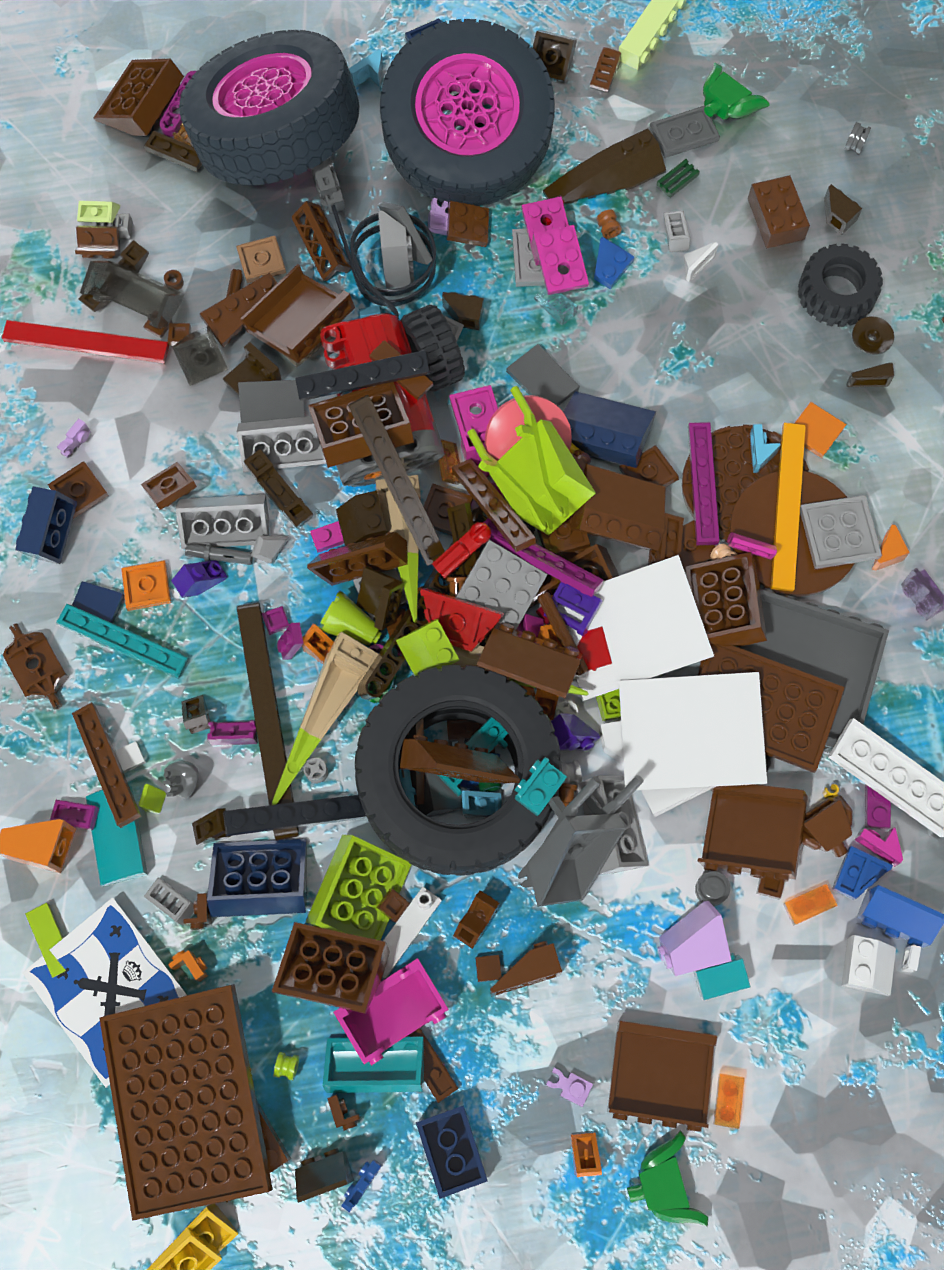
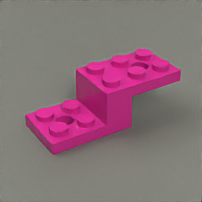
(554, 245)
(461, 405)

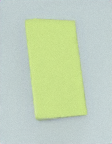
(97, 211)

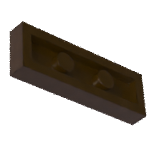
(173, 151)

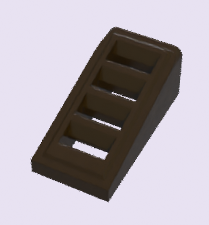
(872, 377)

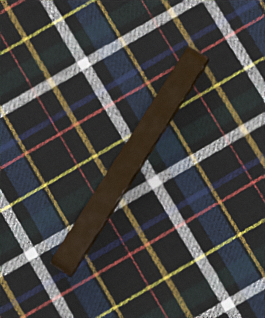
(386, 657)
(264, 705)

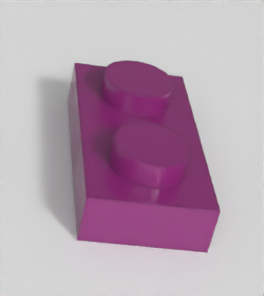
(290, 641)
(876, 810)

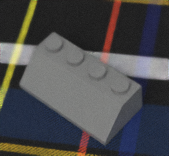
(395, 252)
(283, 441)
(222, 520)
(629, 850)

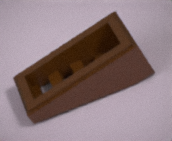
(608, 57)

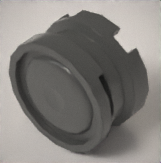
(857, 138)
(713, 888)

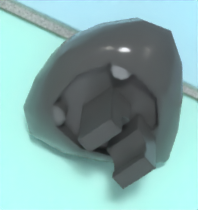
(182, 778)

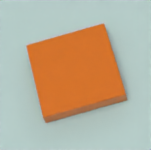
(820, 429)
(146, 585)

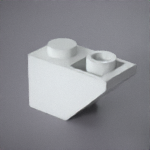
(612, 740)

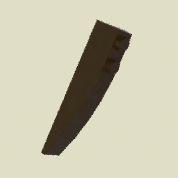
(614, 168)

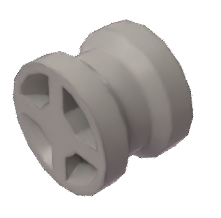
(312, 767)

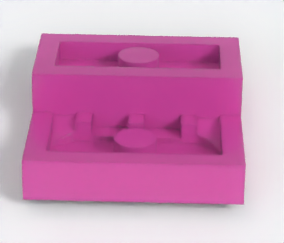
(751, 545)

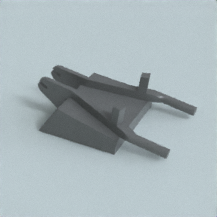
(576, 846)

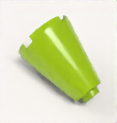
(350, 619)

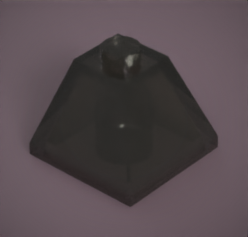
(199, 356)

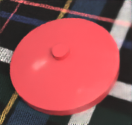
(501, 431)

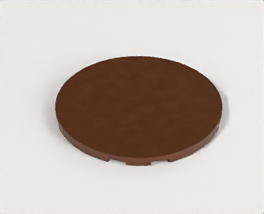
(731, 470)
(756, 516)

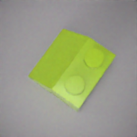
(427, 648)

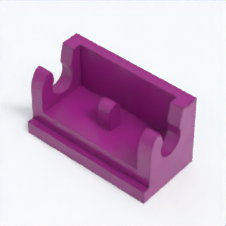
(232, 733)

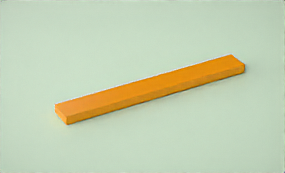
(788, 507)

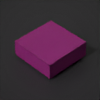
(275, 620)

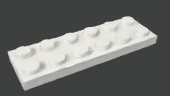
(891, 774)

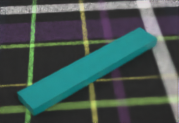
(122, 641)

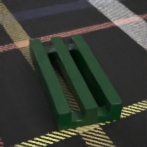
(688, 168)

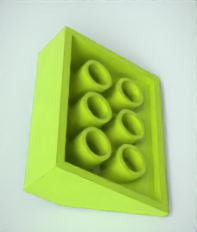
(355, 886)

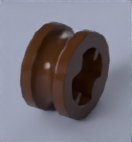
(174, 274)

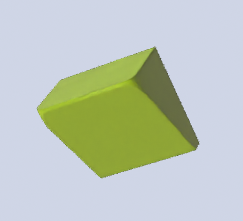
(152, 799)

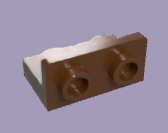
(97, 241)

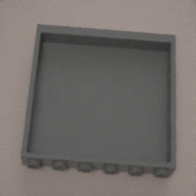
(826, 647)

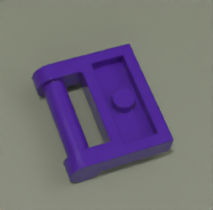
(579, 603)

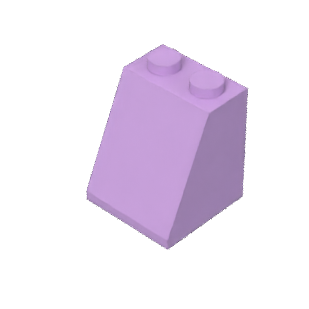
(695, 941)

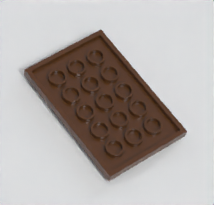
(794, 704)

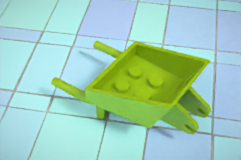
(537, 472)

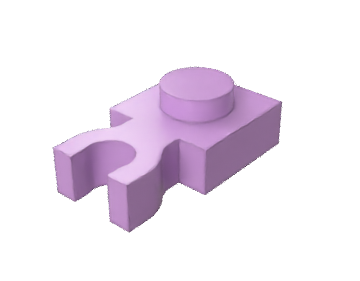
(438, 218)
(75, 437)
(573, 1088)

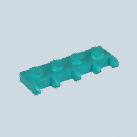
(486, 737)

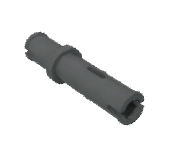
(219, 554)

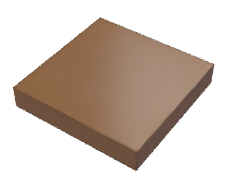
(261, 258)

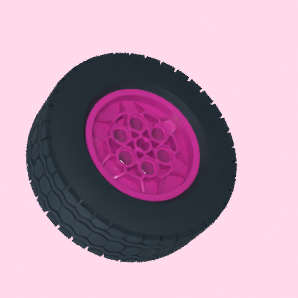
(270, 107)
(475, 162)

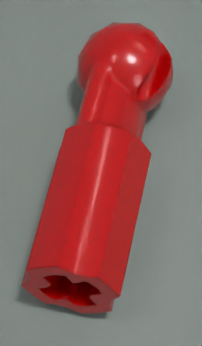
(462, 549)

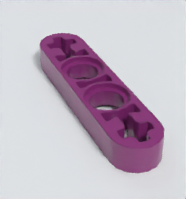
(168, 115)

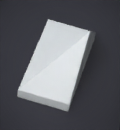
(698, 259)

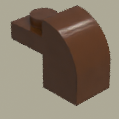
(476, 919)

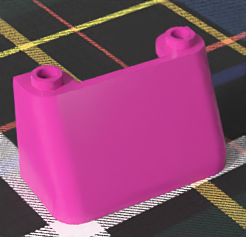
(397, 1009)

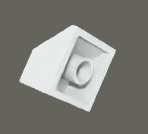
(868, 965)

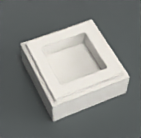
(130, 756)
(911, 958)

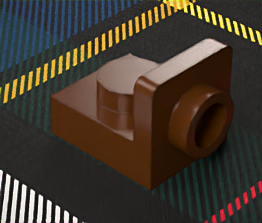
(203, 914)
(338, 1109)

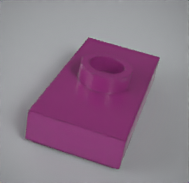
(75, 814)

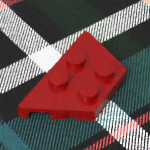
(461, 620)

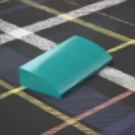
(116, 849)
(397, 1072)

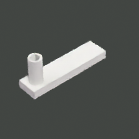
(409, 926)

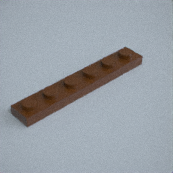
(494, 505)
(106, 765)

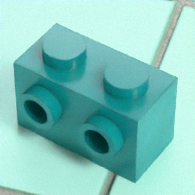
(722, 978)

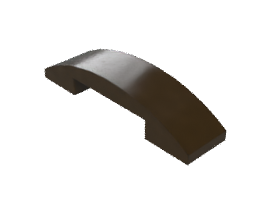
(133, 258)
(277, 489)

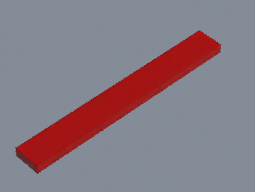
(85, 341)

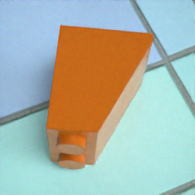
(38, 844)

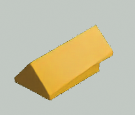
(199, 1243)

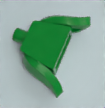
(728, 97)
(664, 1187)

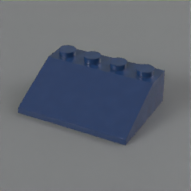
(608, 428)
(258, 878)

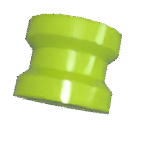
(286, 1066)

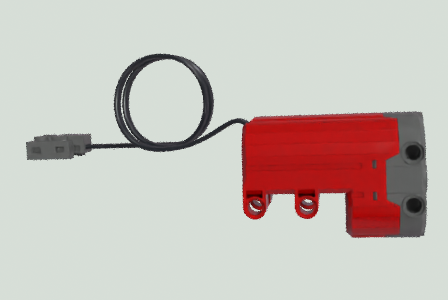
(361, 336)

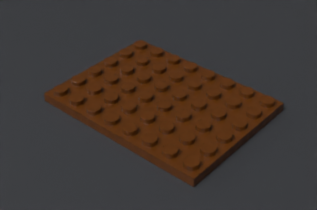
(185, 1103)

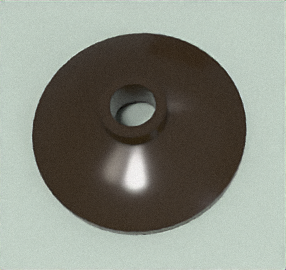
(873, 328)

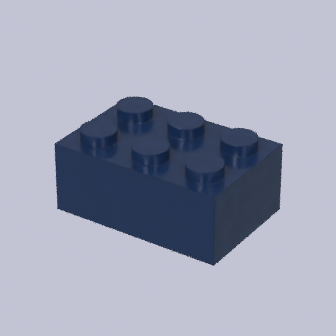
(46, 525)
(451, 1152)

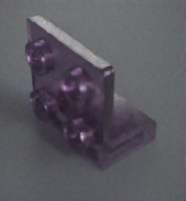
(923, 593)

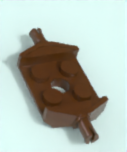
(44, 679)

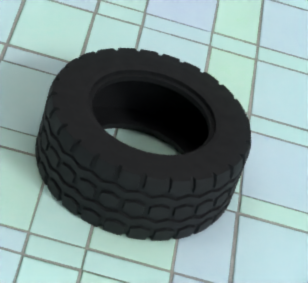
(438, 697)

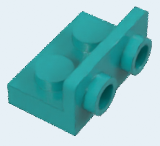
(540, 786)

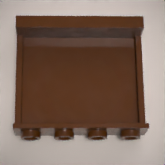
(295, 314)
(755, 831)
(661, 1075)

